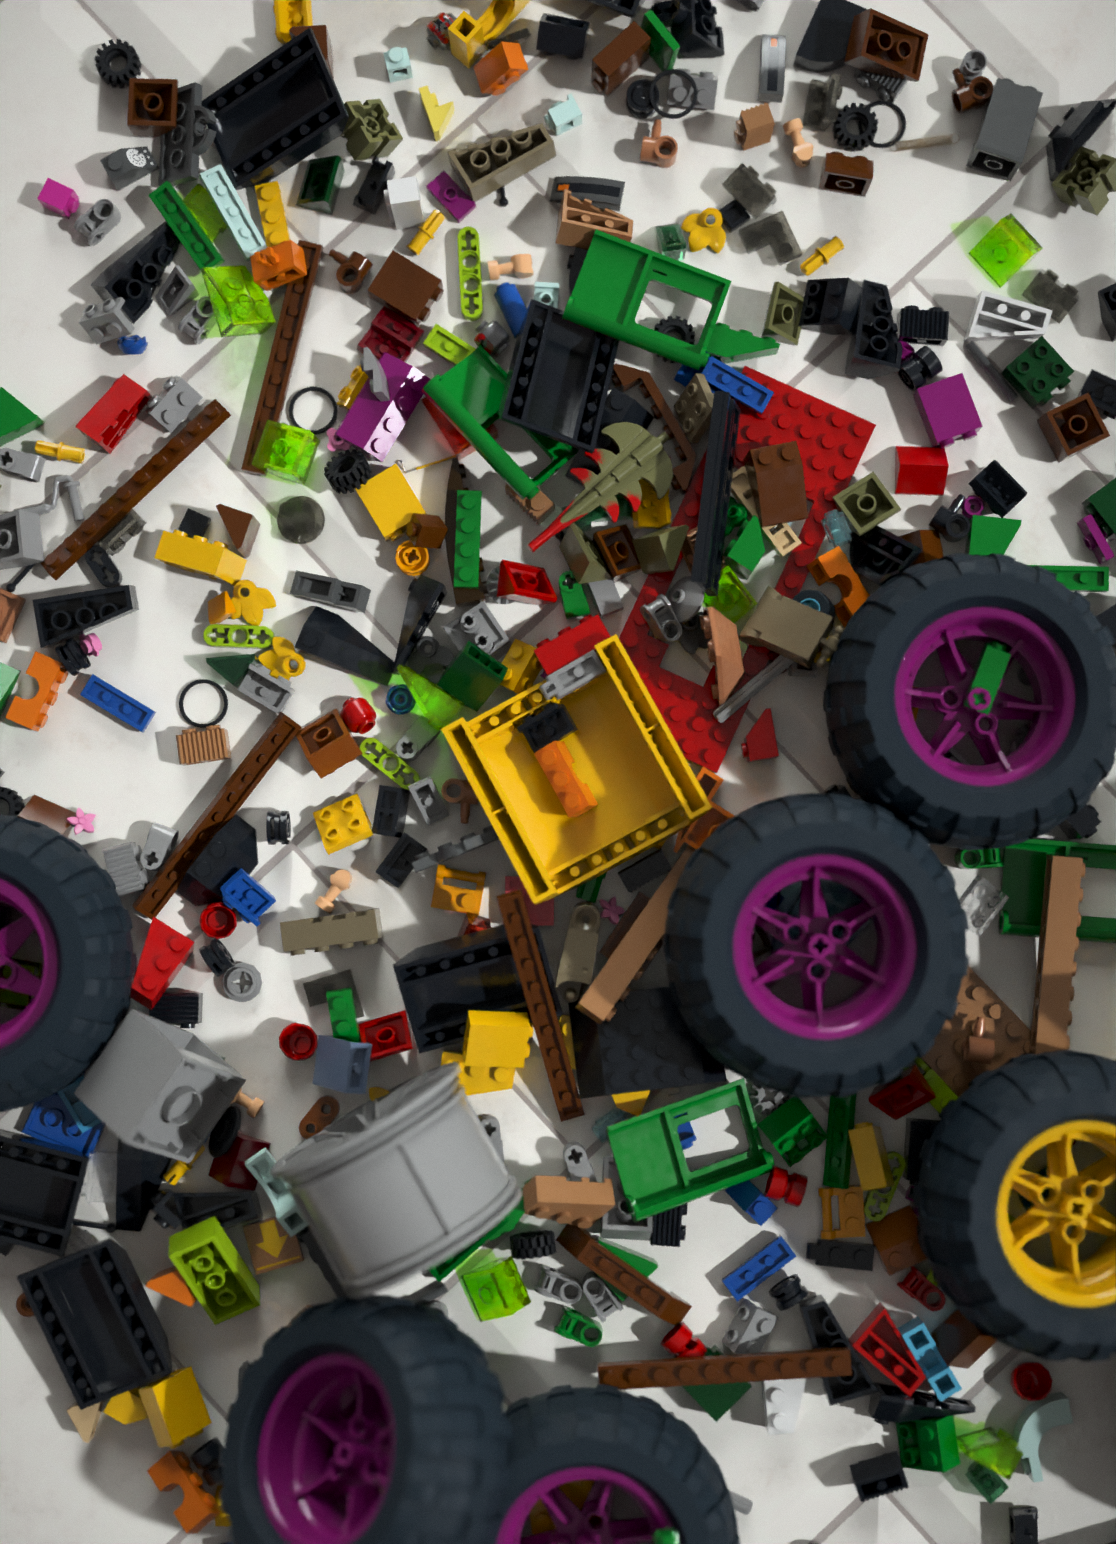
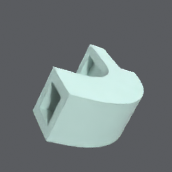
(286, 1209)
(1034, 1423)

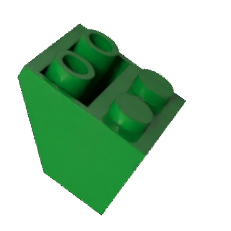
(748, 550)
(793, 1131)
(928, 1444)

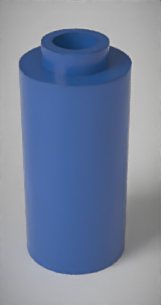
(511, 306)

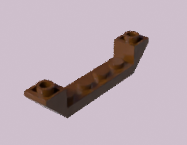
(628, 377)
(623, 1275)

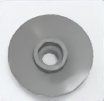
(685, 599)

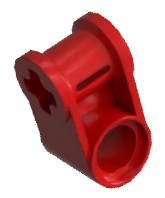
(919, 1288)

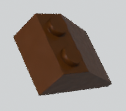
(886, 46)
(777, 483)

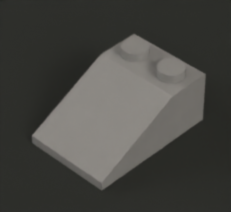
(20, 539)
(617, 1221)

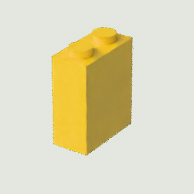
(390, 502)
(496, 1039)
(870, 1157)
(175, 1408)

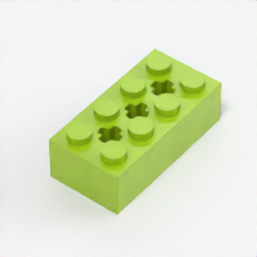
(214, 1270)

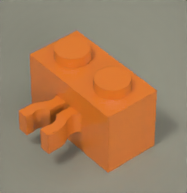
(500, 68)
(278, 265)

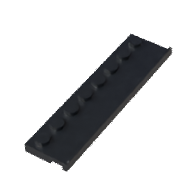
(715, 493)

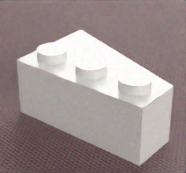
(404, 202)
(1005, 319)
(782, 1402)

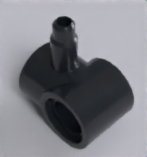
(946, 516)

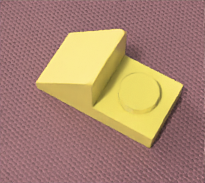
(437, 115)

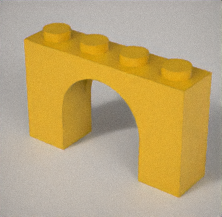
(470, 36)

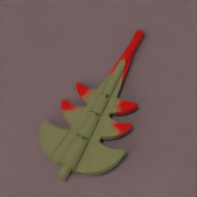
(638, 458)

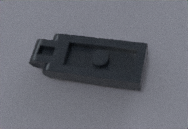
(841, 1254)

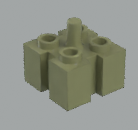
(369, 130)
(1087, 181)

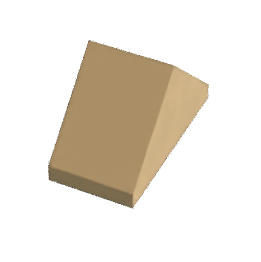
(86, 1419)

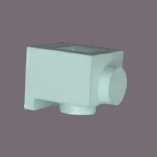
(397, 59)
(563, 116)
(547, 290)

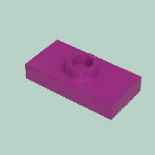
(451, 196)
(1094, 539)

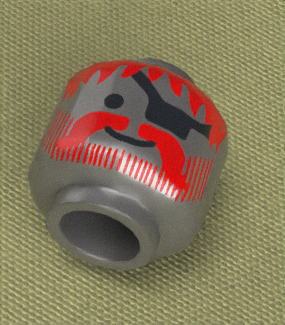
(438, 30)
(492, 337)

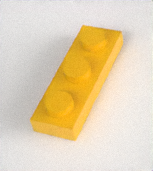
(272, 213)

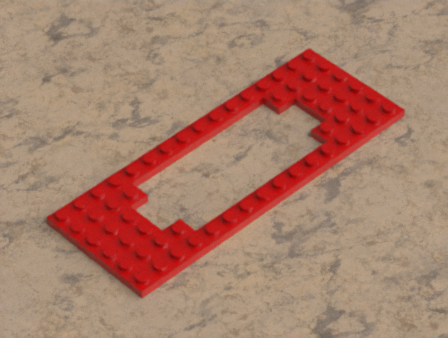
(830, 450)

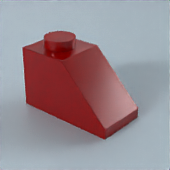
(761, 740)

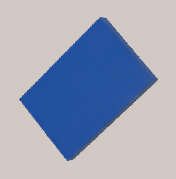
(53, 1123)

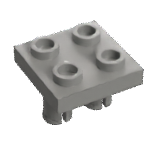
(479, 628)

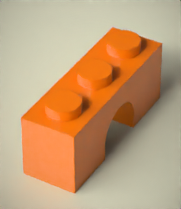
(836, 569)
(33, 712)
(557, 766)
(198, 1505)

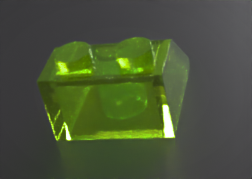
(1005, 250)
(286, 451)
(496, 1289)
(992, 1449)

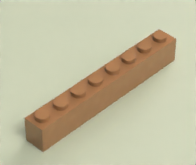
(632, 950)
(1056, 953)

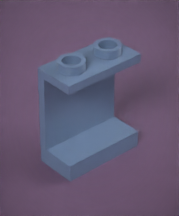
(342, 1065)

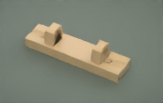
(782, 537)

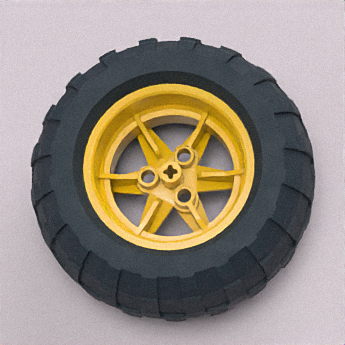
(965, 1194)

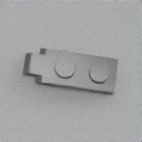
(572, 676)

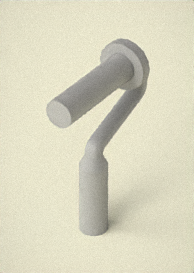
(71, 486)

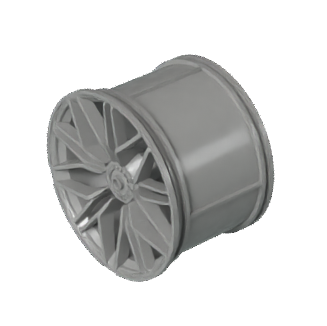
(399, 1182)

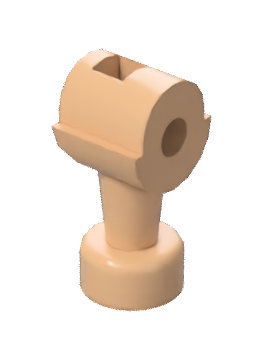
(802, 151)
(520, 266)
(339, 881)
(253, 1106)

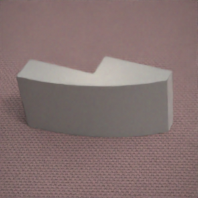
(377, 376)
(605, 597)

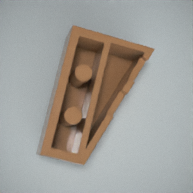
(580, 219)
(568, 1201)

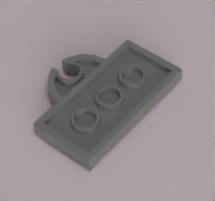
(189, 140)
(449, 851)

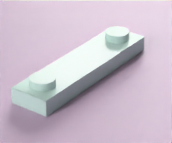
(232, 211)

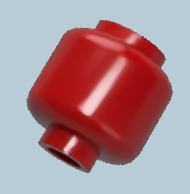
(358, 715)

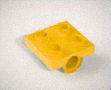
(343, 824)

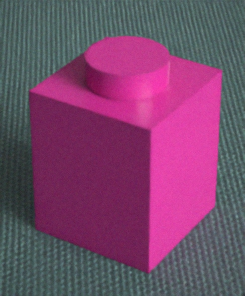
(58, 198)

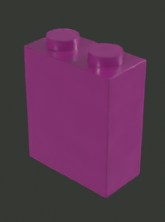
(947, 411)

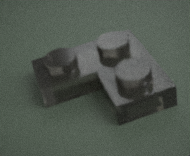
(773, 232)
(317, 989)

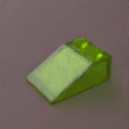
(237, 301)
(432, 700)

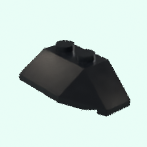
(1075, 132)
(881, 555)
(225, 854)

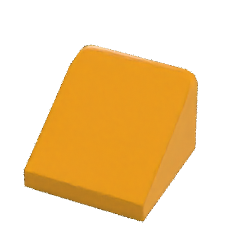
(220, 608)

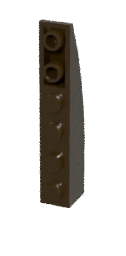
(463, 596)

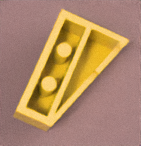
(200, 557)
(480, 1079)

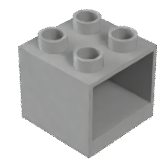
(159, 1087)

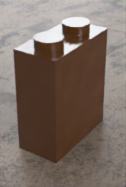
(620, 59)
(406, 288)

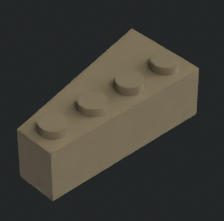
(501, 160)
(331, 930)

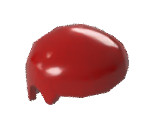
(218, 920)
(298, 1042)
(1031, 1381)

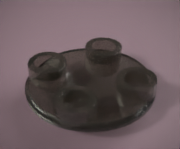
(515, 37)
(300, 519)

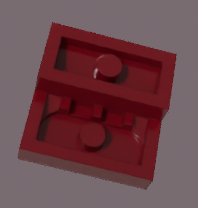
(391, 335)

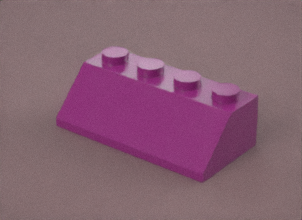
(375, 425)

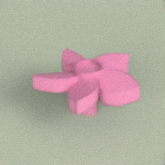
(82, 822)
(611, 910)

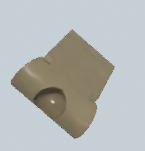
(791, 629)
(579, 950)

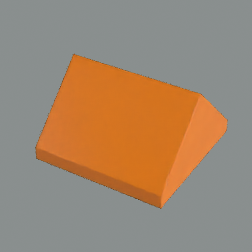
(172, 1284)

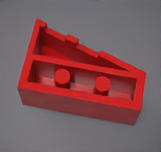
(114, 413)
(571, 644)
(159, 963)
(886, 1349)

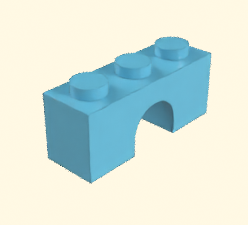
(929, 1359)

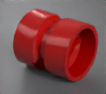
(786, 1186)
(681, 1343)

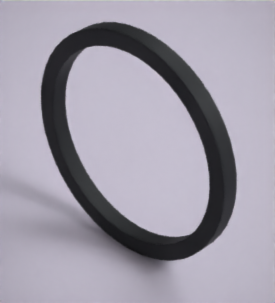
(673, 71)
(899, 111)
(298, 394)
(199, 682)

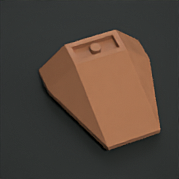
(723, 651)

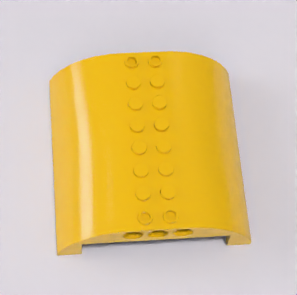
(618, 751)

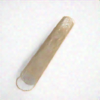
(923, 141)

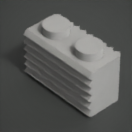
(125, 868)

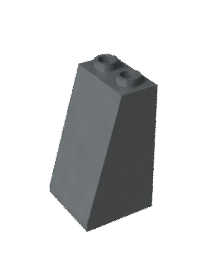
(1005, 129)

